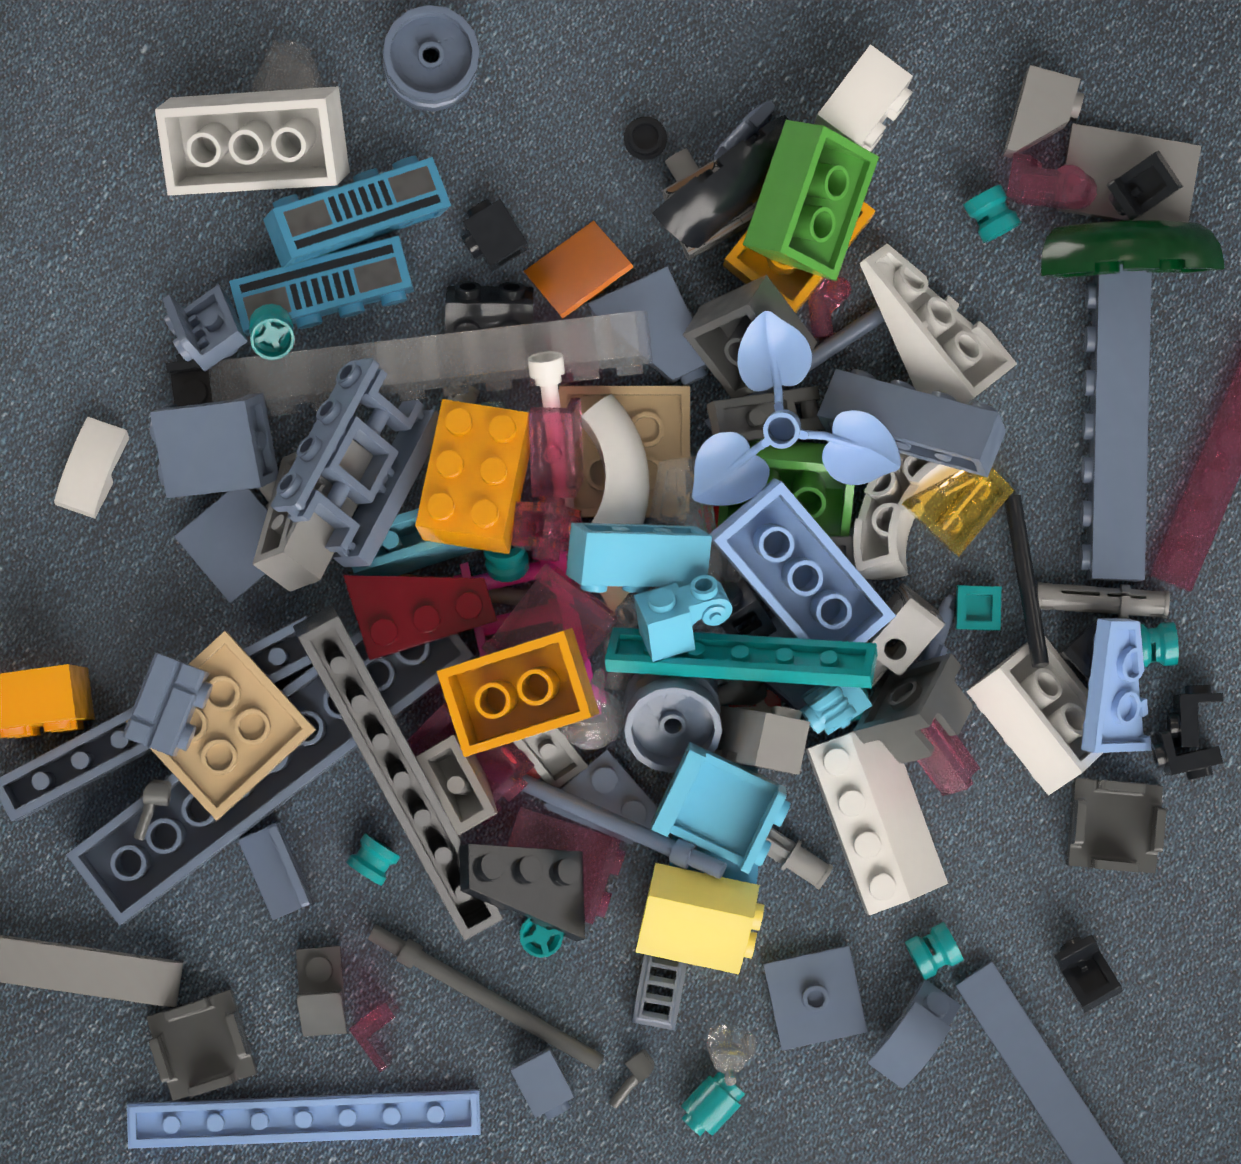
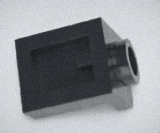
(189, 382)

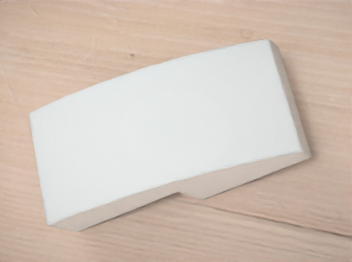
(90, 467)

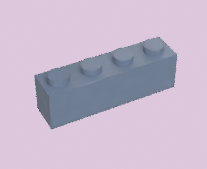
(921, 423)

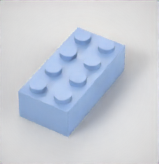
(799, 569)

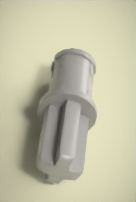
(798, 859)

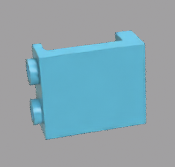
(721, 807)

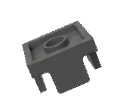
(911, 703)
(1116, 825)
(201, 1045)

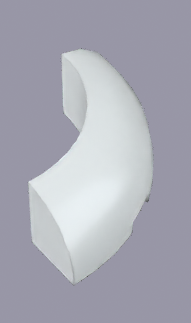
(623, 463)
(885, 523)

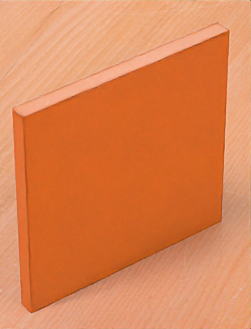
(578, 269)

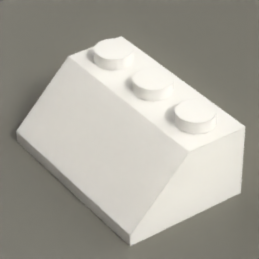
(1038, 715)

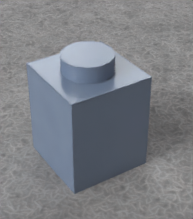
(543, 1084)

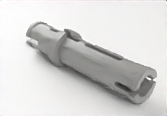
(1106, 600)

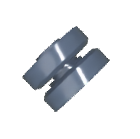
(427, 84)
(668, 714)

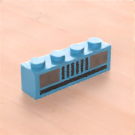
(356, 211)
(328, 284)

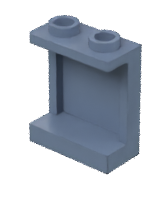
(214, 446)

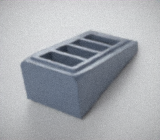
(652, 1018)

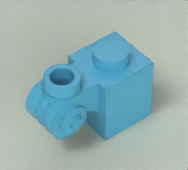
(670, 612)
(833, 707)

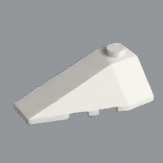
(931, 336)

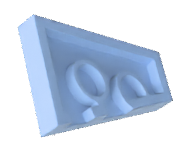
(1114, 698)

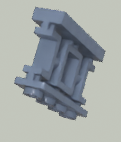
(386, 477)

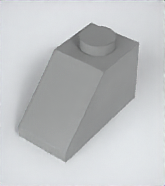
(1042, 108)
(458, 784)

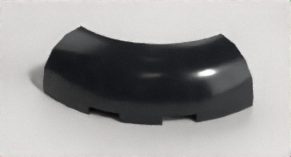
(720, 196)

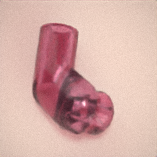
(824, 302)

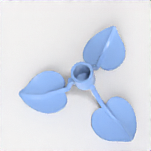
(775, 356)

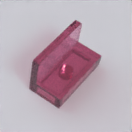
(556, 450)
(950, 762)
(364, 1031)

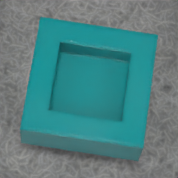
(978, 608)

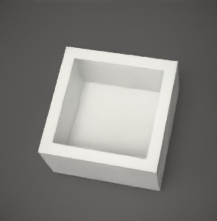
(865, 98)

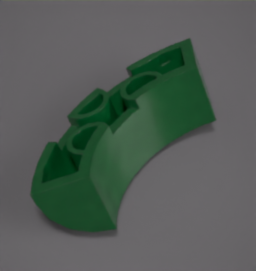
(1136, 245)

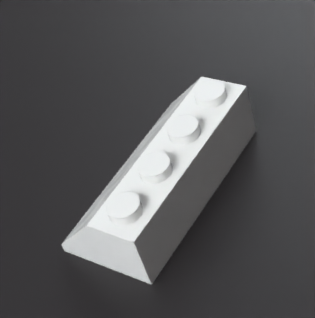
(876, 821)

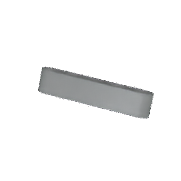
(89, 971)

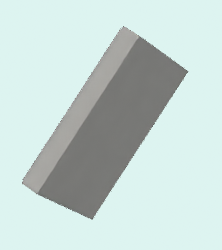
(1111, 153)

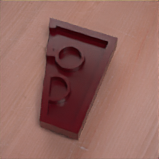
(413, 611)

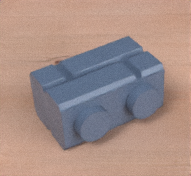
(167, 705)

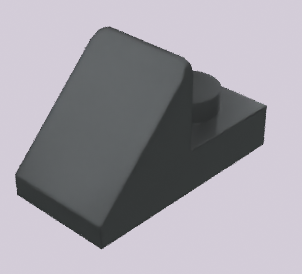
(321, 991)

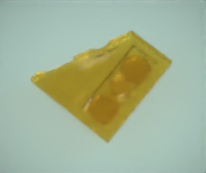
(959, 507)

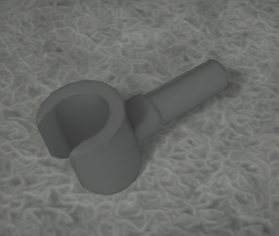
(155, 793)
(641, 1067)

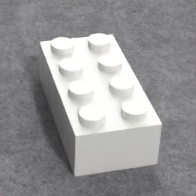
(252, 141)

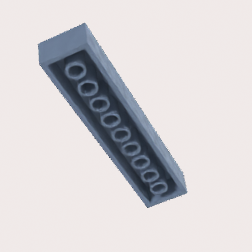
(185, 836)

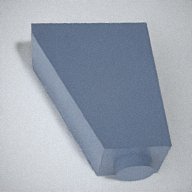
(667, 321)

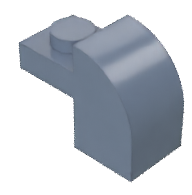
(915, 1035)

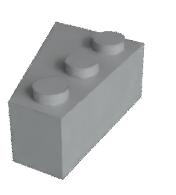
(296, 551)
(763, 738)

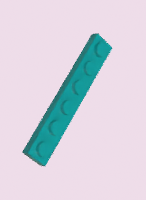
(750, 659)

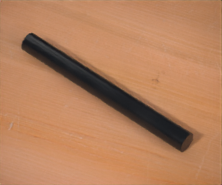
(1026, 581)

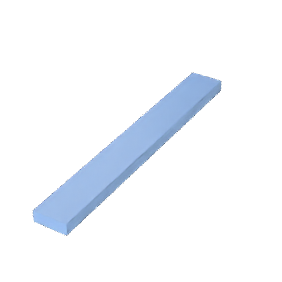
(303, 1118)

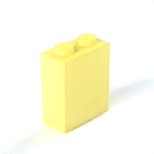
(699, 919)

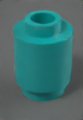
(711, 1104)

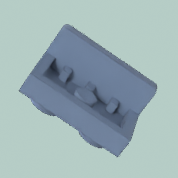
(206, 328)

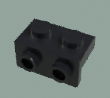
(485, 307)

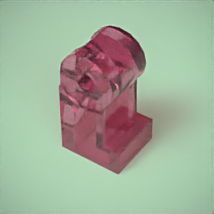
(1060, 188)

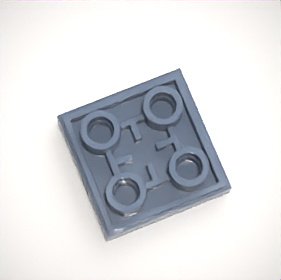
(226, 542)

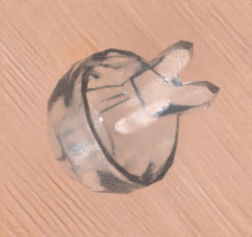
(601, 728)

